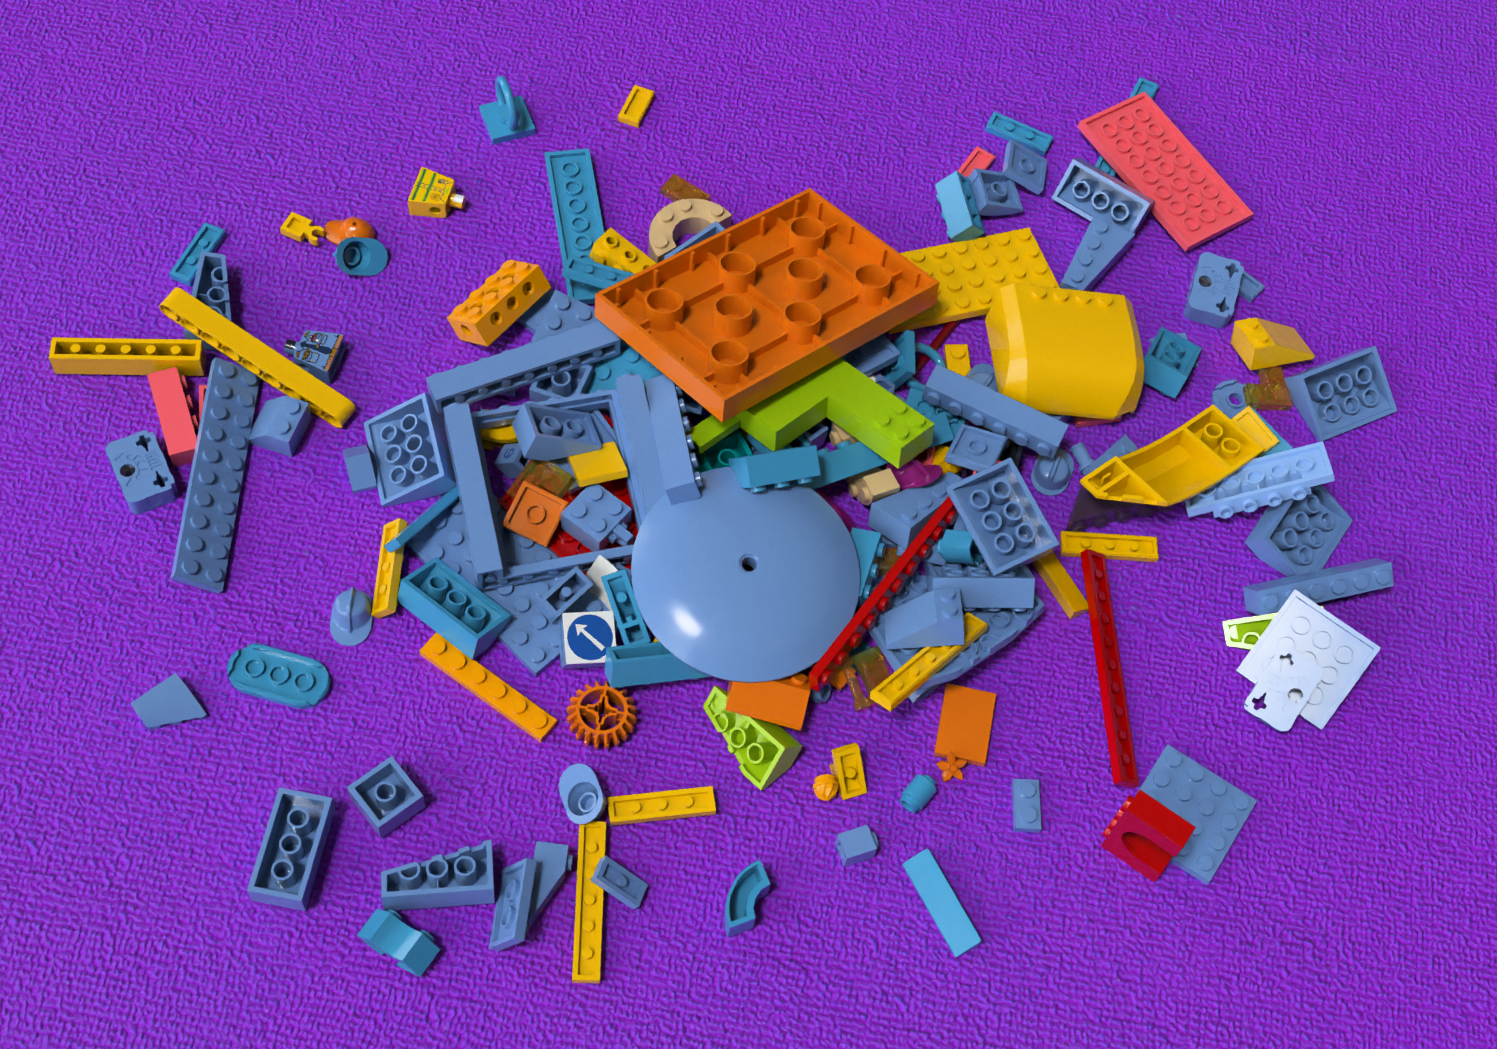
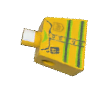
(434, 195)

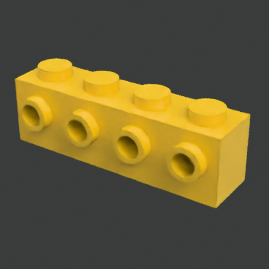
(619, 253)

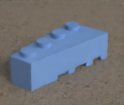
(1096, 254)
(211, 288)
(908, 511)
(442, 881)

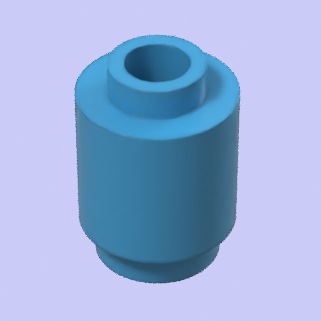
(918, 793)

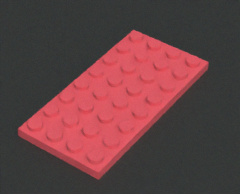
(1166, 167)

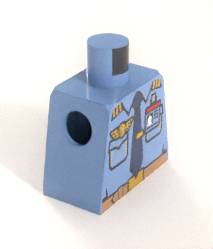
(318, 353)

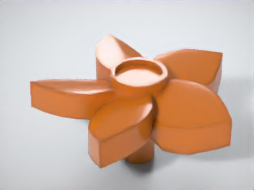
(951, 767)

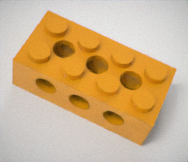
(498, 302)

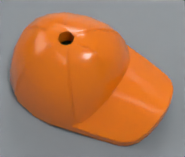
(351, 227)

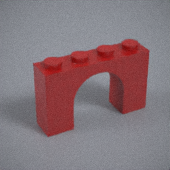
(1146, 835)

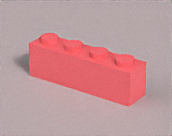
(174, 414)

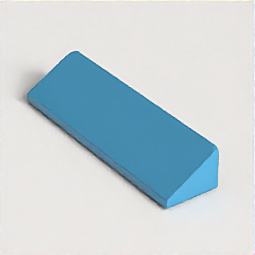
(942, 903)

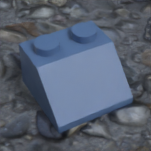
(281, 425)

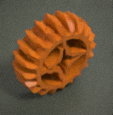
(579, 710)

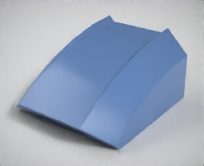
(994, 193)

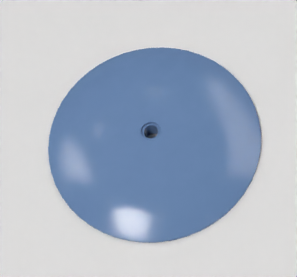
(735, 619)

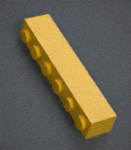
(126, 356)

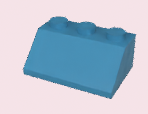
(776, 467)

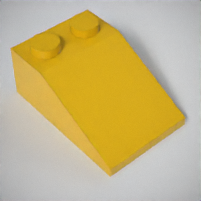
(1268, 343)

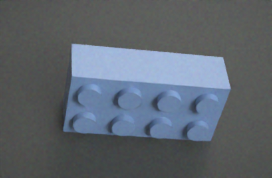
(291, 849)

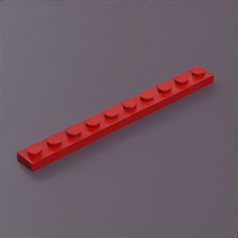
(881, 596)
(1109, 669)

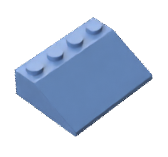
(1342, 393)
(410, 452)
(1002, 517)
(1299, 533)
(982, 589)

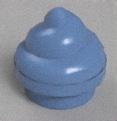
(822, 695)

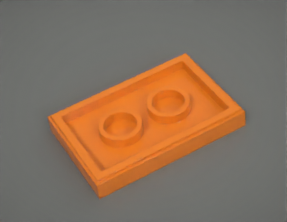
(965, 724)

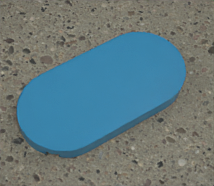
(279, 676)

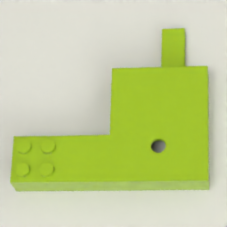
(843, 397)

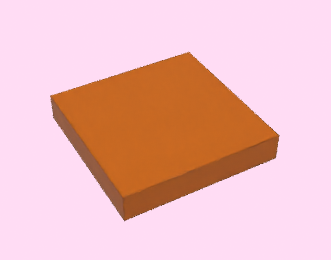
(534, 513)

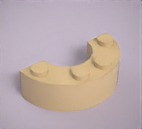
(683, 218)
(870, 484)

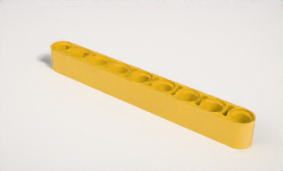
(257, 357)

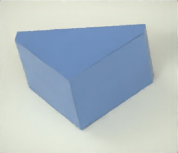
(359, 468)

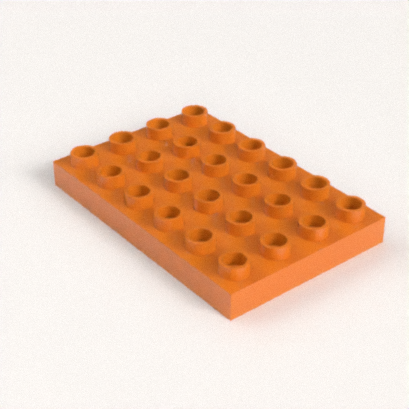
(765, 302)

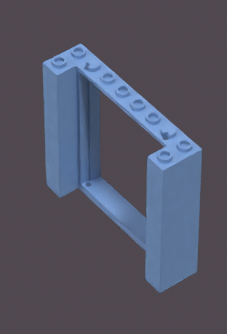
(635, 444)

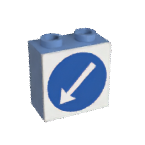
(585, 638)

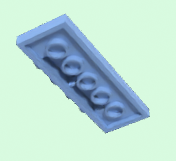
(1266, 482)

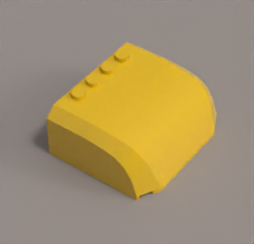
(1066, 350)

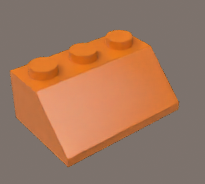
(772, 701)

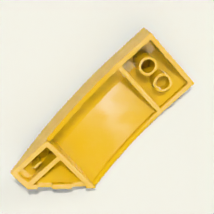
(1177, 464)

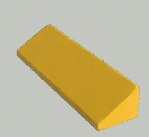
(1061, 585)

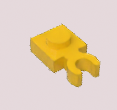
(300, 227)

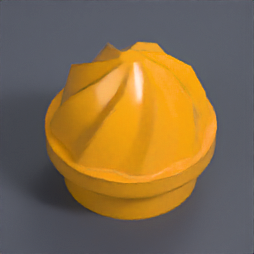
(825, 787)

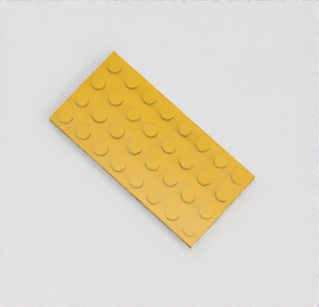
(974, 273)

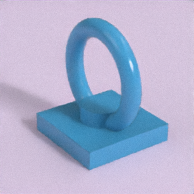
(507, 116)
(904, 368)

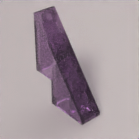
(1097, 513)

